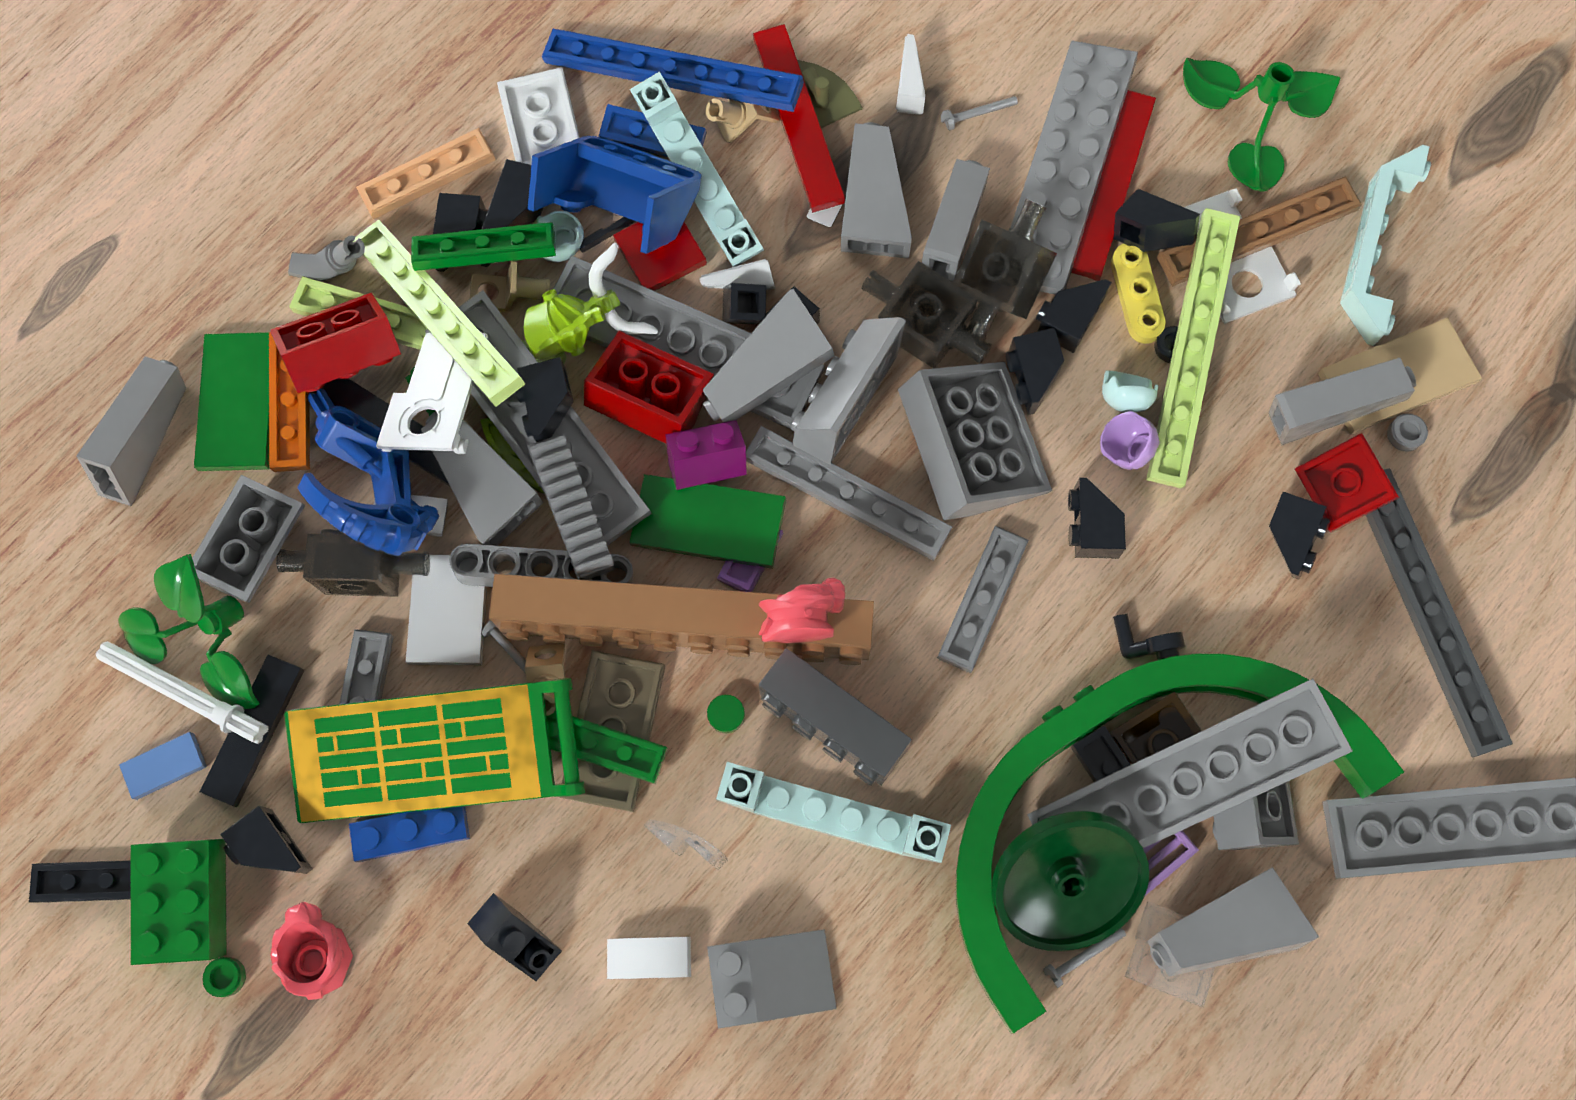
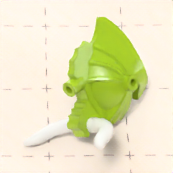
(564, 320)

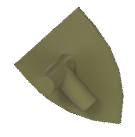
(828, 93)

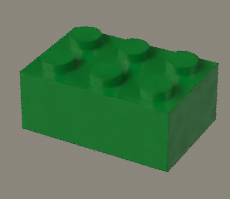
(178, 901)

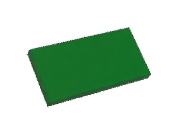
(233, 403)
(710, 522)

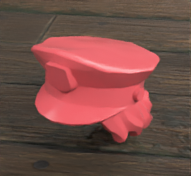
(802, 613)
(309, 953)

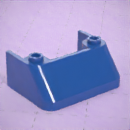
(618, 181)

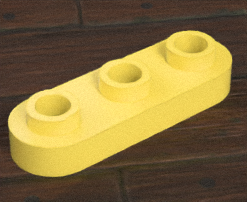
(1134, 304)

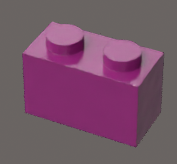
(706, 454)

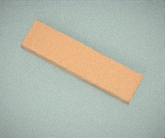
(426, 173)

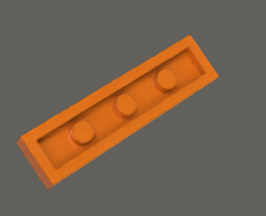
(287, 418)

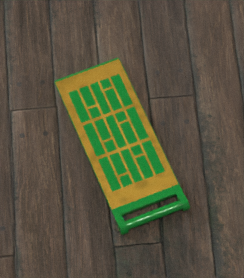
(430, 751)

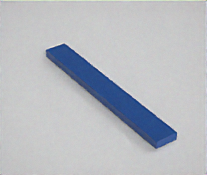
(678, 69)

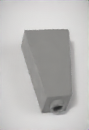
(874, 203)
(955, 218)
(768, 361)
(1340, 399)
(132, 431)
(486, 487)
(1237, 927)

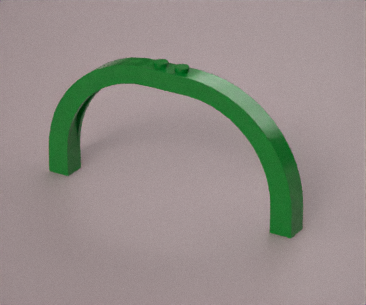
(1366, 768)

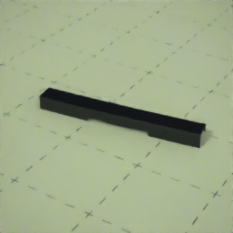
(601, 235)

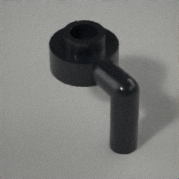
(1162, 645)

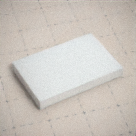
(537, 113)
(446, 617)

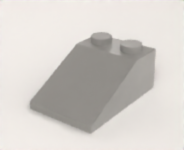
(771, 978)

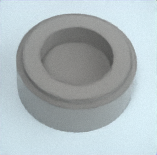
(1407, 432)

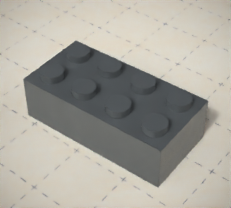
(833, 717)

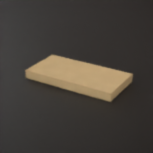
(1433, 355)

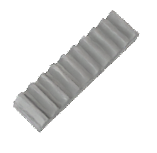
(571, 507)

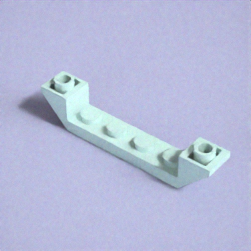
(684, 148)
(1370, 312)
(833, 815)

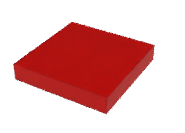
(662, 264)
(1347, 482)

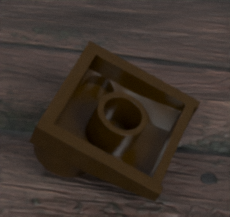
(1156, 728)

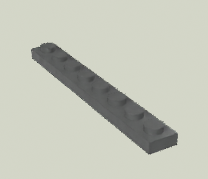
(1438, 627)

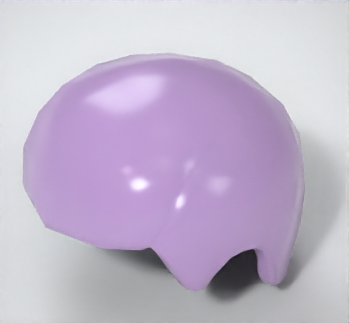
(1129, 440)

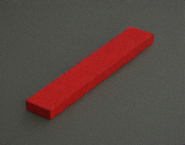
(802, 125)
(1113, 185)

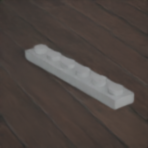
(848, 494)

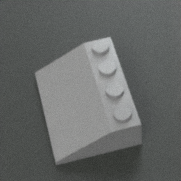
(973, 438)

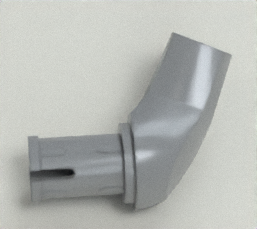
(329, 262)

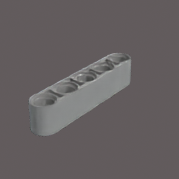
(525, 561)

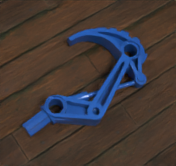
(396, 520)

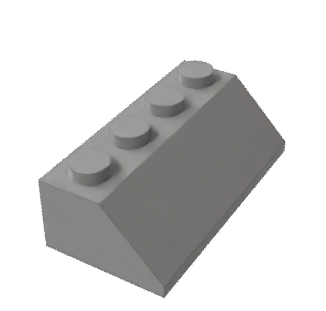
(848, 387)

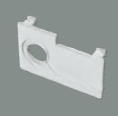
(1264, 264)
(435, 385)

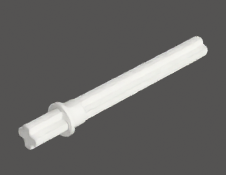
(223, 714)

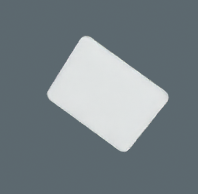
(824, 216)

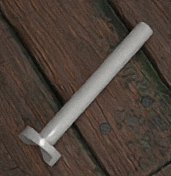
(950, 119)
(491, 629)
(1084, 956)

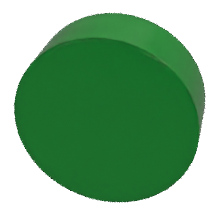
(726, 714)
(224, 977)

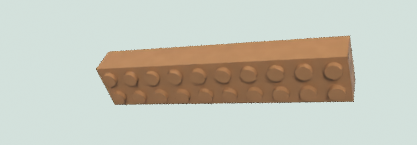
(663, 618)

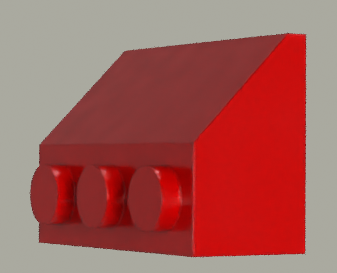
(336, 343)
(646, 388)

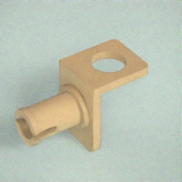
(736, 116)
(510, 287)
(545, 669)

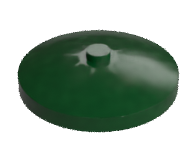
(1070, 881)

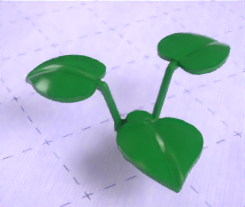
(1307, 96)
(181, 591)

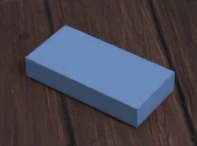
(162, 765)

